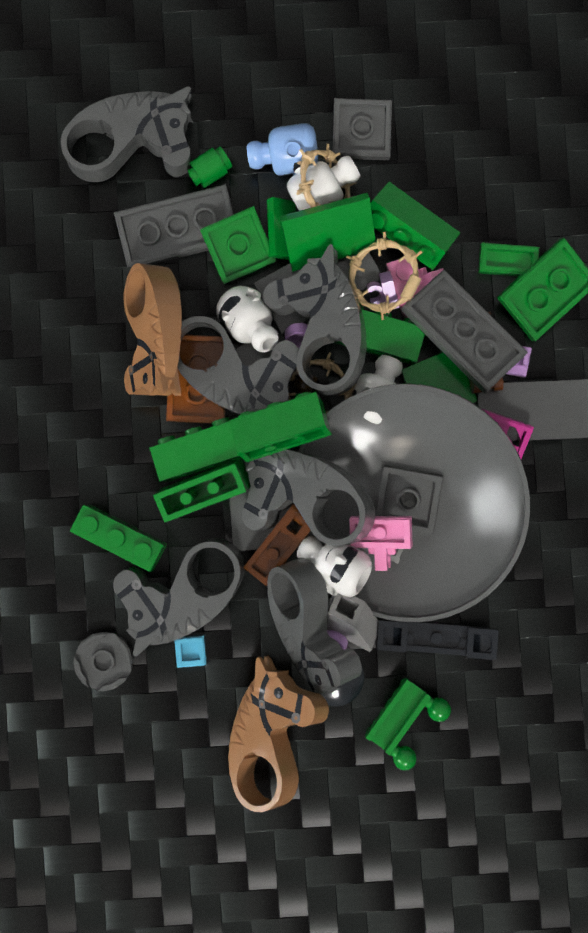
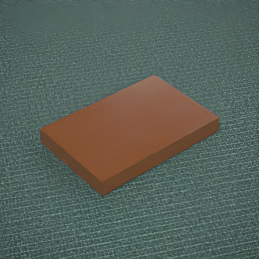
(192, 407)

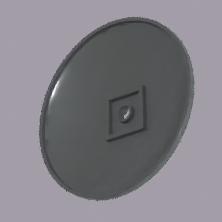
(466, 487)

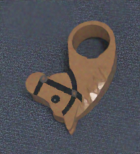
(155, 316)
(261, 730)

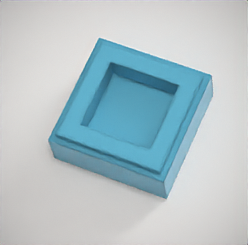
(191, 651)

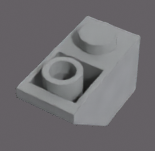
(353, 620)

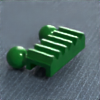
(398, 717)

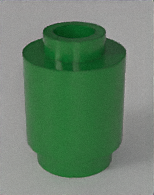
(209, 167)

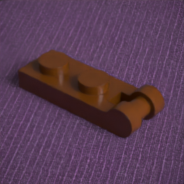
(277, 546)

